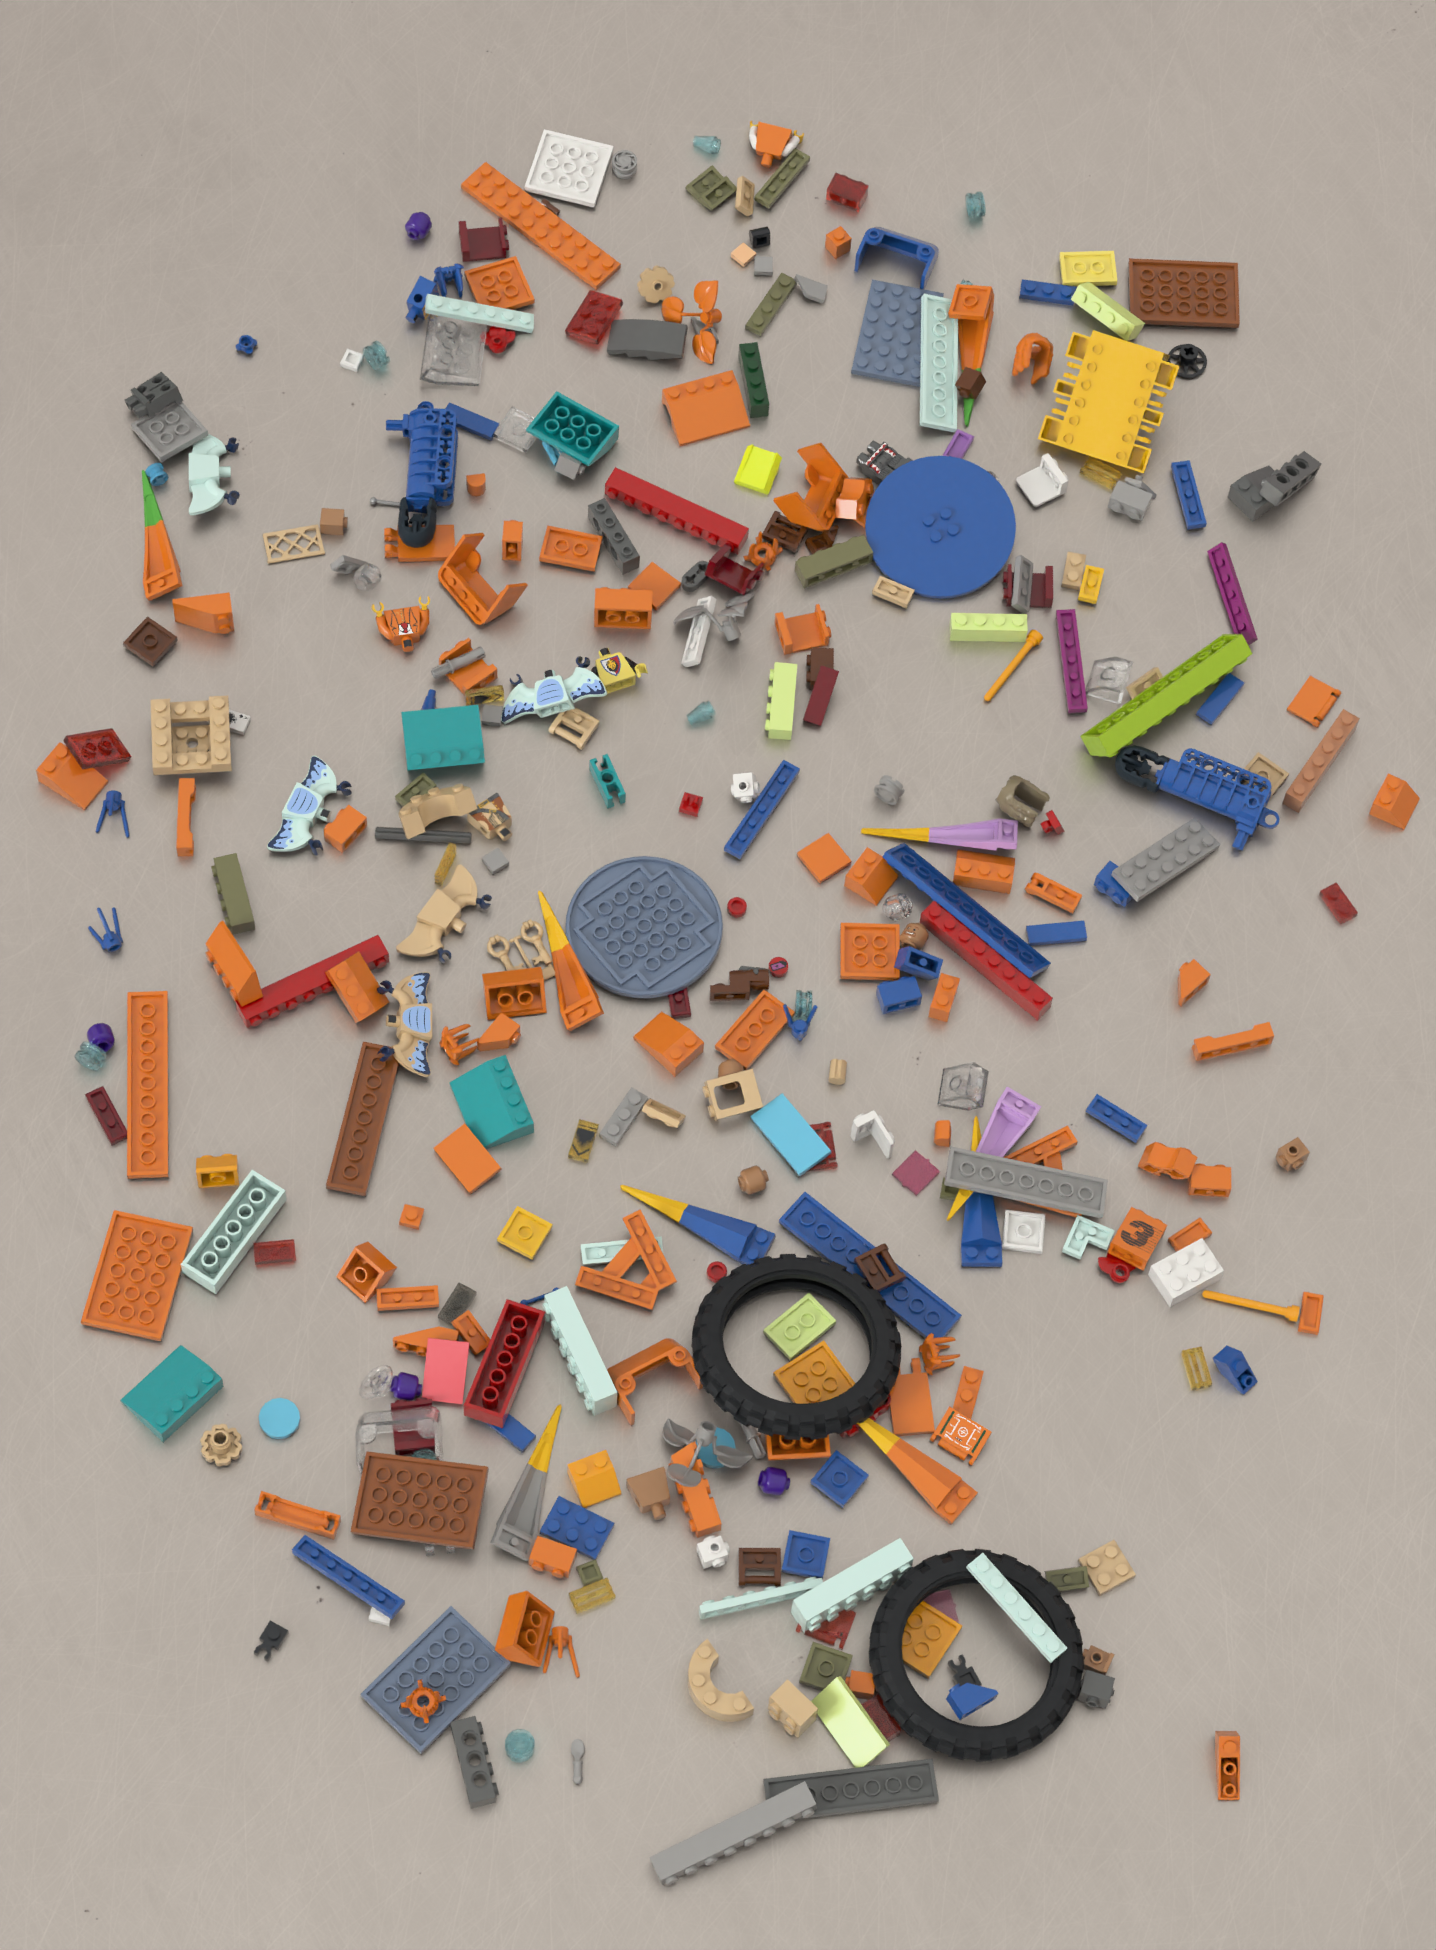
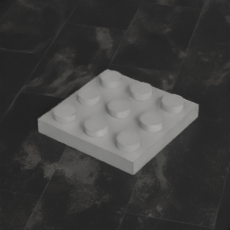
(170, 430)

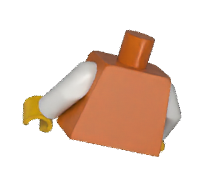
(772, 141)

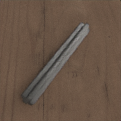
(429, 835)

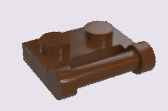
(786, 537)
(874, 1271)
(759, 1559)

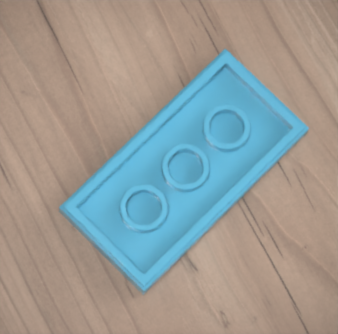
(791, 1134)

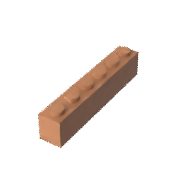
(1320, 761)

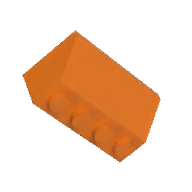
(233, 965)

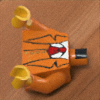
(404, 624)

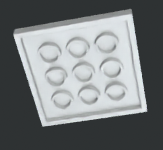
(569, 168)

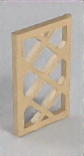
(301, 533)

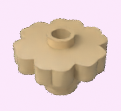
(655, 284)
(221, 1445)

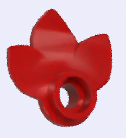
(498, 338)
(1112, 1264)

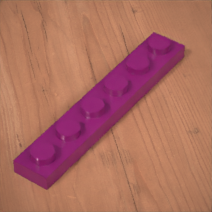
(1232, 592)
(1071, 661)

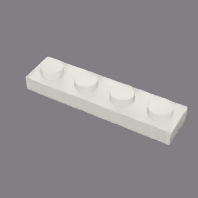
(698, 633)

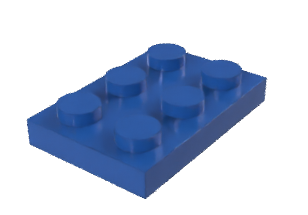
(577, 1528)

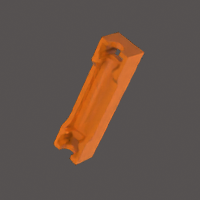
(186, 797)
(1211, 1047)
(297, 1515)

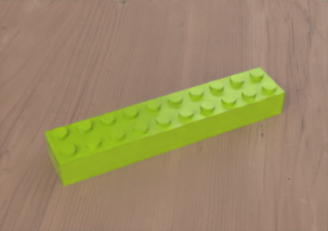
(1166, 695)

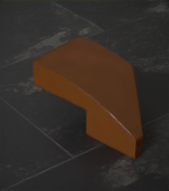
(823, 540)

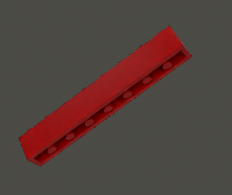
(675, 510)
(986, 960)
(308, 983)

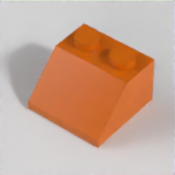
(1395, 802)
(870, 876)
(366, 1271)

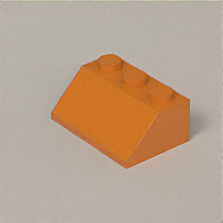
(984, 871)
(357, 987)
(514, 992)
(784, 1449)
(524, 1629)

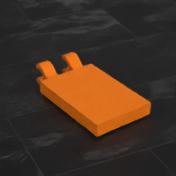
(436, 550)
(911, 1403)

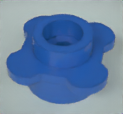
(246, 339)

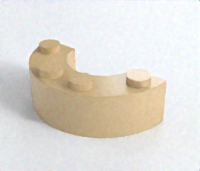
(434, 806)
(706, 1696)

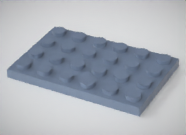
(891, 334)
(449, 1660)

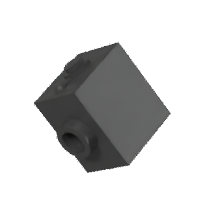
(1096, 1689)

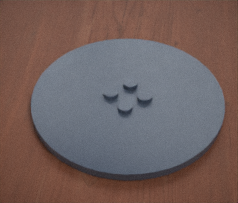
(644, 927)

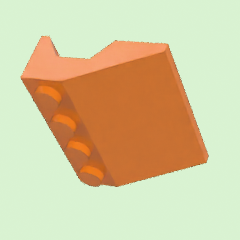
(705, 408)

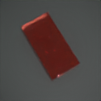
(1338, 903)
(274, 1251)

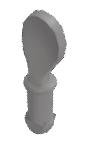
(577, 1751)

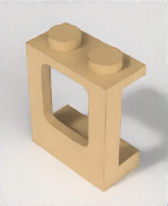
(749, 1089)

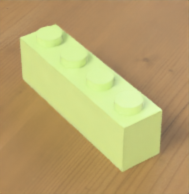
(1107, 311)
(988, 627)
(782, 701)

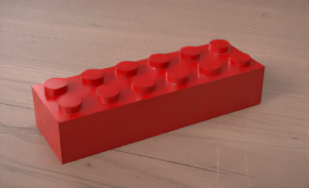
(504, 1363)

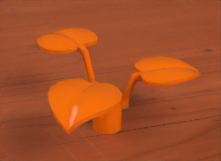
(705, 295)

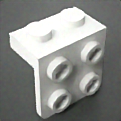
(1043, 482)
(872, 1124)

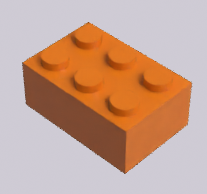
(623, 608)

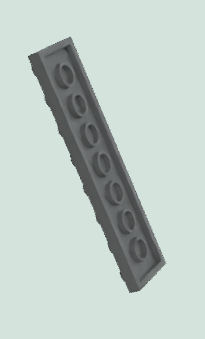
(864, 1787)

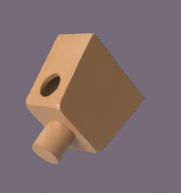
(650, 1491)

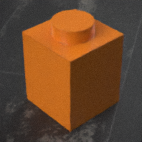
(838, 242)
(861, 1684)

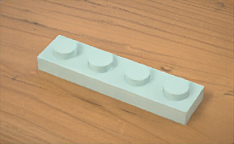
(605, 1251)

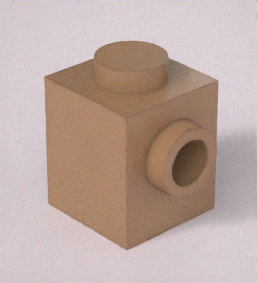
(1292, 1154)

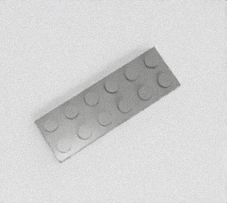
(1165, 859)

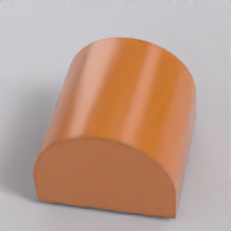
(476, 484)
(942, 1133)

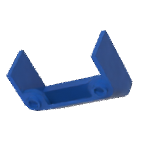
(901, 244)

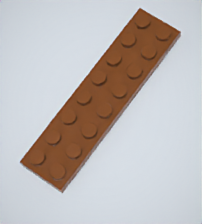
(363, 1121)

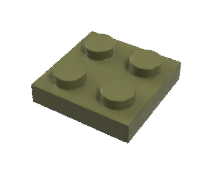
(824, 1666)

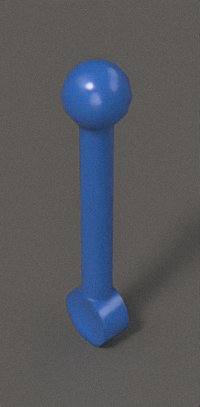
(526, 1302)

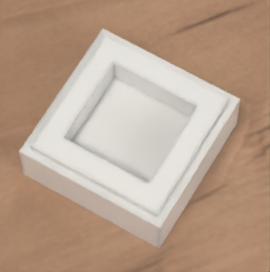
(352, 360)

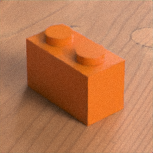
(512, 540)
(345, 828)
(944, 997)
(1210, 1180)
(552, 1557)

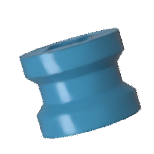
(156, 474)

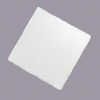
(1023, 1231)

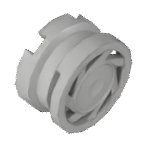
(624, 165)
(889, 790)

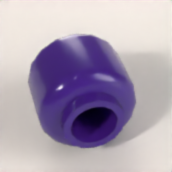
(418, 225)
(101, 1035)
(405, 1386)
(773, 1481)

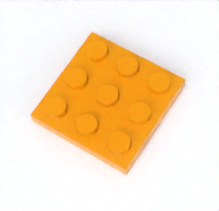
(814, 1376)
(927, 1638)

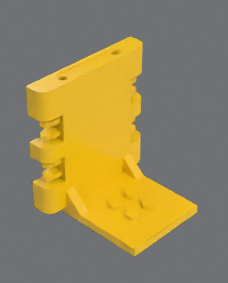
(1109, 399)

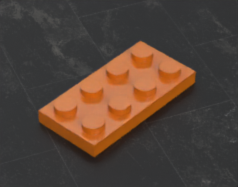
(754, 1030)

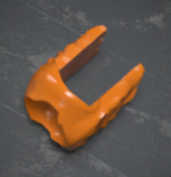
(1041, 354)

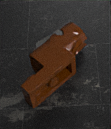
(740, 984)

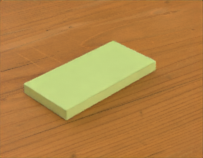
(849, 1723)

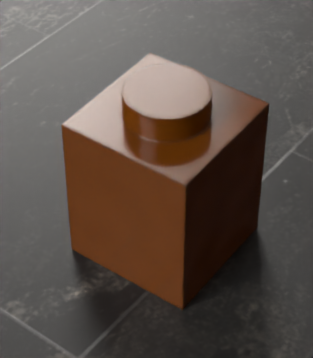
(970, 383)

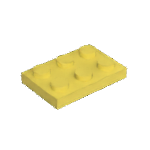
(1088, 266)

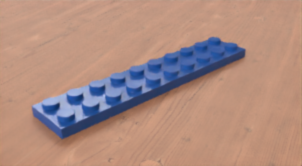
(966, 910)
(842, 1244)

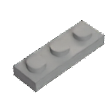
(1022, 584)
(623, 1117)

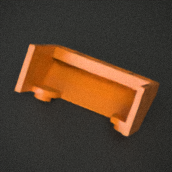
(826, 483)
(469, 588)
(626, 1371)

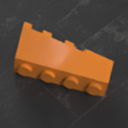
(696, 1499)

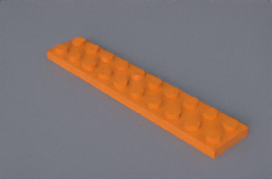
(541, 225)
(147, 1084)

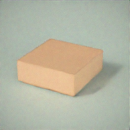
(743, 254)

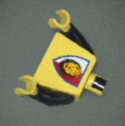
(616, 670)

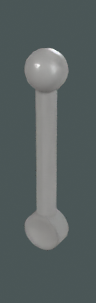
(373, 500)

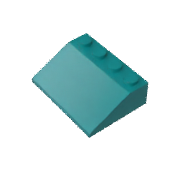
(574, 429)
(443, 737)
(492, 1103)
(173, 1392)

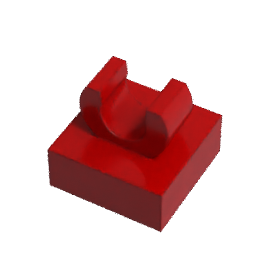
(690, 804)
(1052, 824)

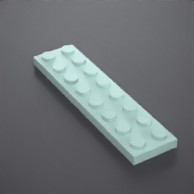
(938, 364)

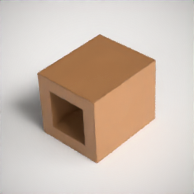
(333, 521)

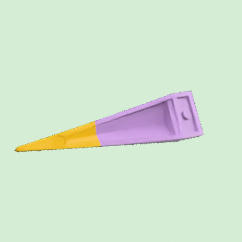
(981, 835)
(1006, 1125)

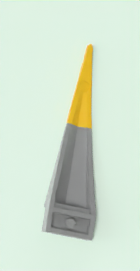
(520, 1518)

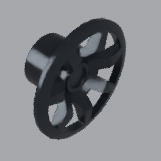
(1188, 358)

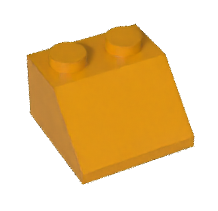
(217, 1171)
(594, 1479)

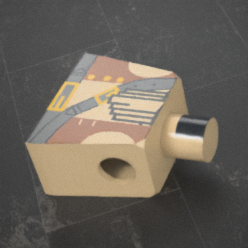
(491, 818)

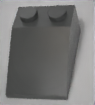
(1246, 495)

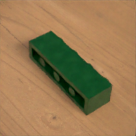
(753, 380)

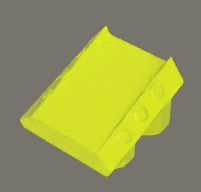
(758, 469)

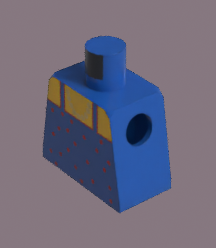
(417, 299)

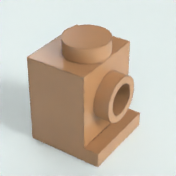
(1097, 1666)

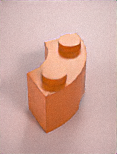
(854, 498)
(1171, 1161)

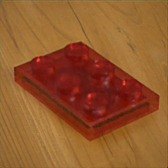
(594, 317)
(97, 748)

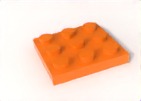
(500, 284)
(869, 951)

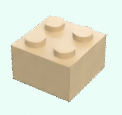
(792, 1709)

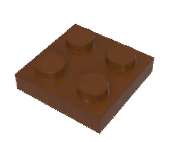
(150, 641)

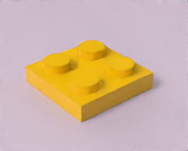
(524, 1232)

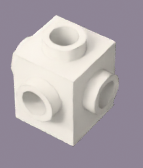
(745, 787)
(713, 1552)

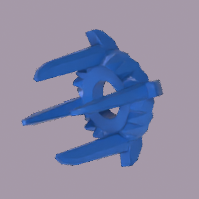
(449, 273)

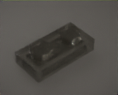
(457, 1303)

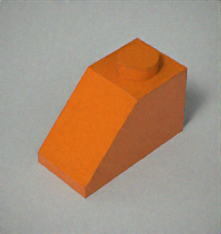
(1191, 980)
(499, 1034)

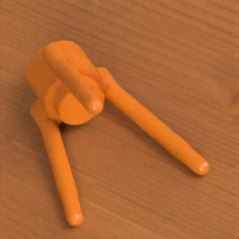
(560, 1638)

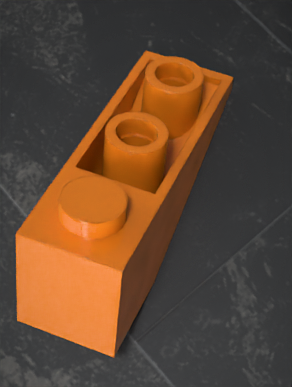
(418, 1340)
(1227, 1764)

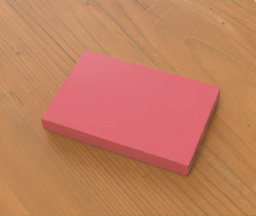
(445, 1370)

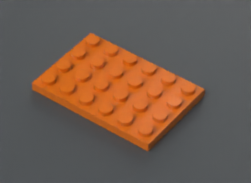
(137, 1275)

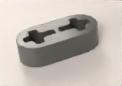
(693, 574)

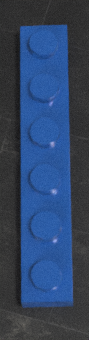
(761, 809)
(348, 1577)

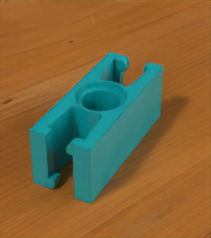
(607, 774)

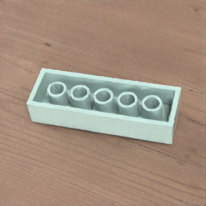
(233, 1231)
(580, 1351)
(852, 1586)

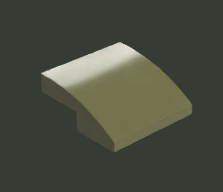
(711, 188)

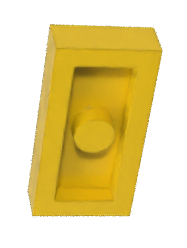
(1091, 584)

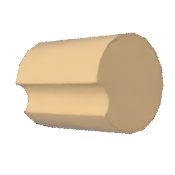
(837, 1071)

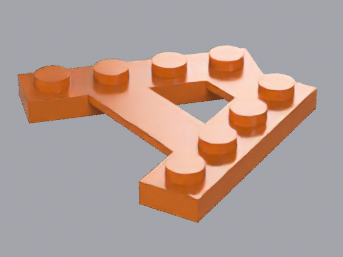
(1047, 1151)
(610, 1280)

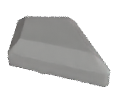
(1137, 482)

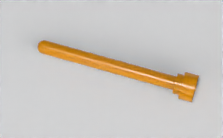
(1033, 639)
(1290, 1312)

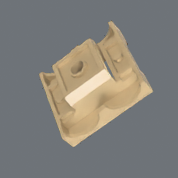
(170, 743)

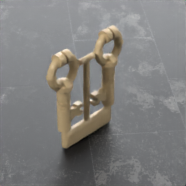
(548, 972)

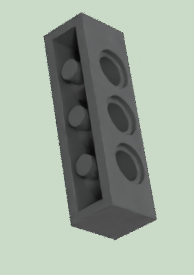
(1289, 478)
(614, 536)
(477, 1795)

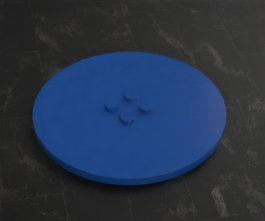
(940, 526)

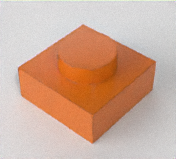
(411, 1216)

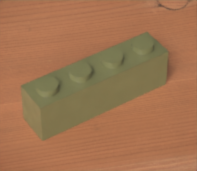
(833, 561)
(234, 894)

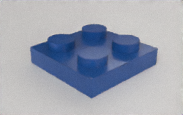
(839, 1478)
(805, 1554)

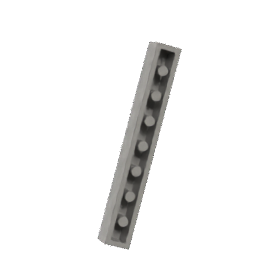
(733, 1833)

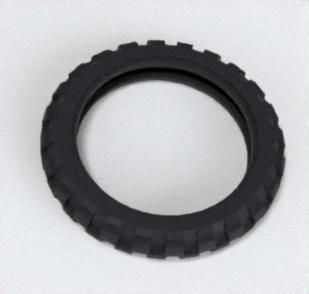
(781, 1417)
(936, 1730)

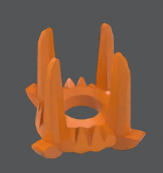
(771, 552)
(451, 1046)
(930, 1348)
(426, 1711)

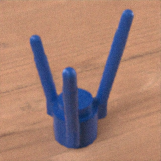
(113, 803)
(111, 940)
(799, 1027)

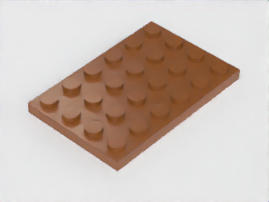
(1184, 292)
(419, 1500)

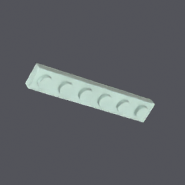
(479, 313)
(751, 1599)
(1016, 1607)

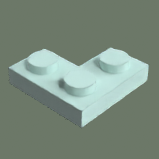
(1085, 1232)

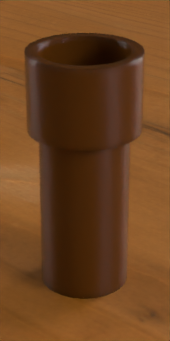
(546, 203)

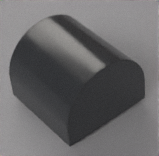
(759, 237)

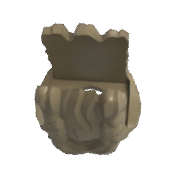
(1027, 792)

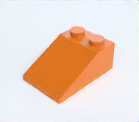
(205, 612)
(68, 779)
(670, 1043)

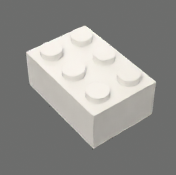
(1186, 1272)

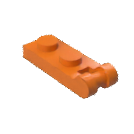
(1053, 892)

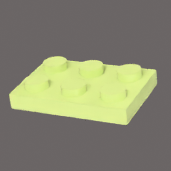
(799, 1326)

